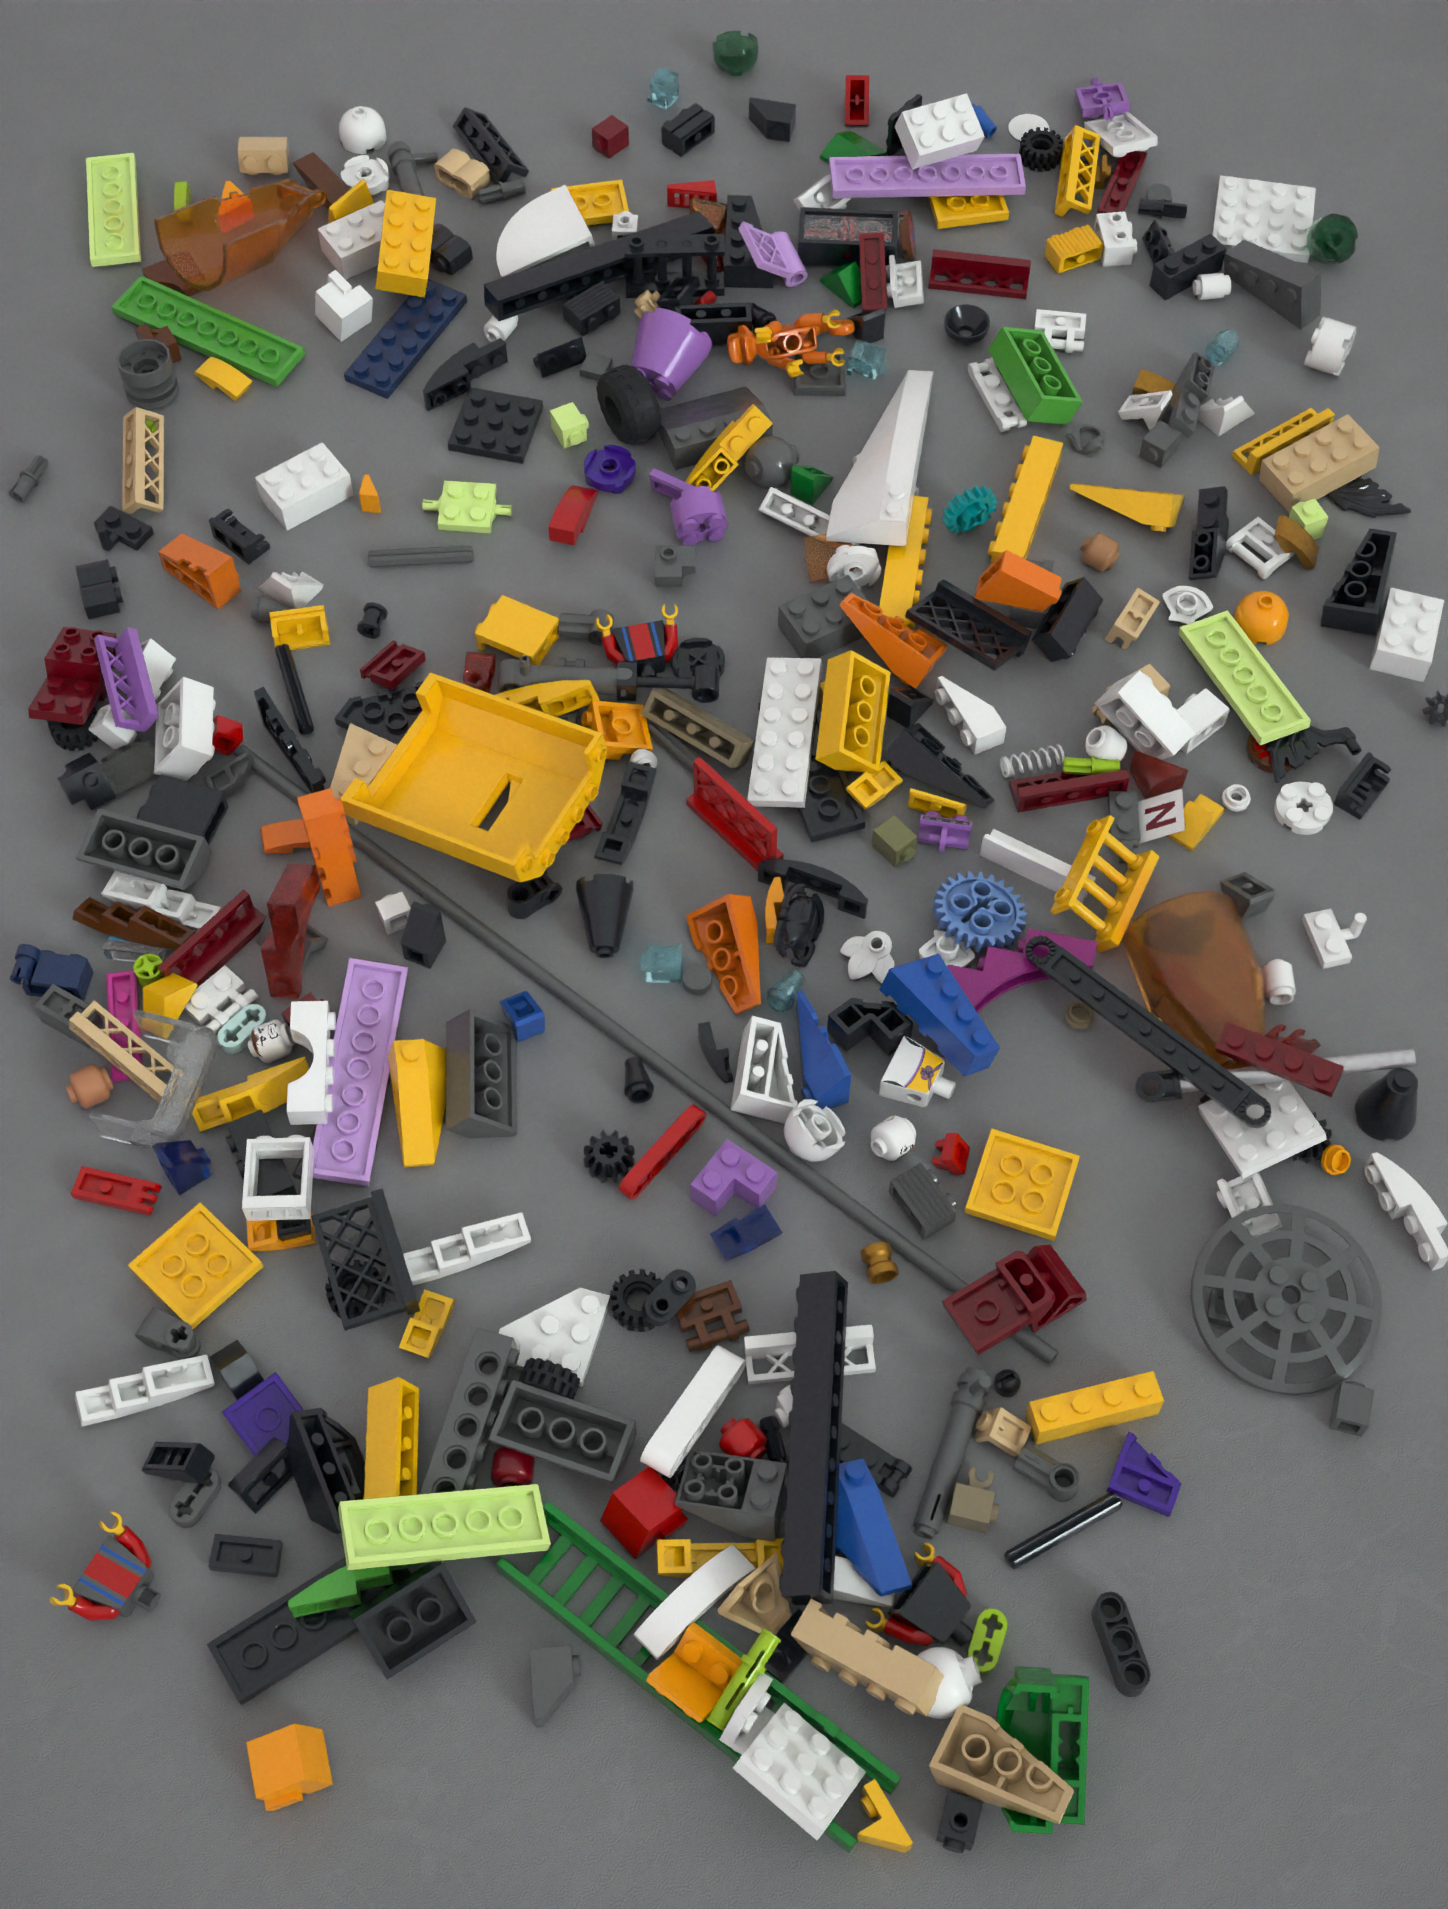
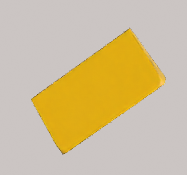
(352, 201)
(928, 802)

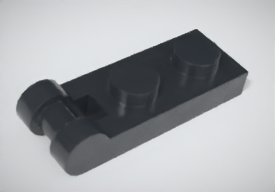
(855, 1447)

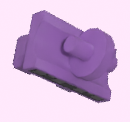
(944, 831)

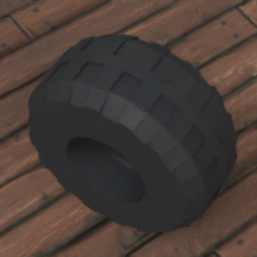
(628, 404)

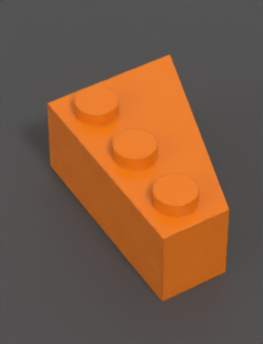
(201, 569)

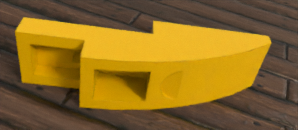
(728, 448)
(260, 1092)

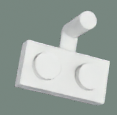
(1328, 938)

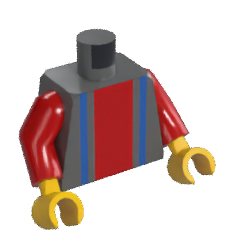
(114, 1578)

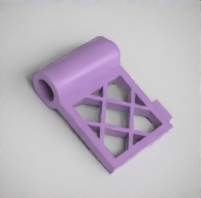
(774, 254)

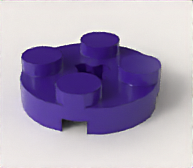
(614, 480)

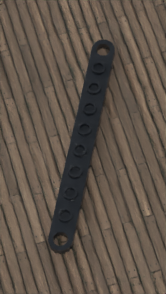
(1149, 1031)

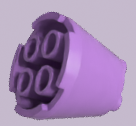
(668, 350)

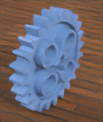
(979, 911)

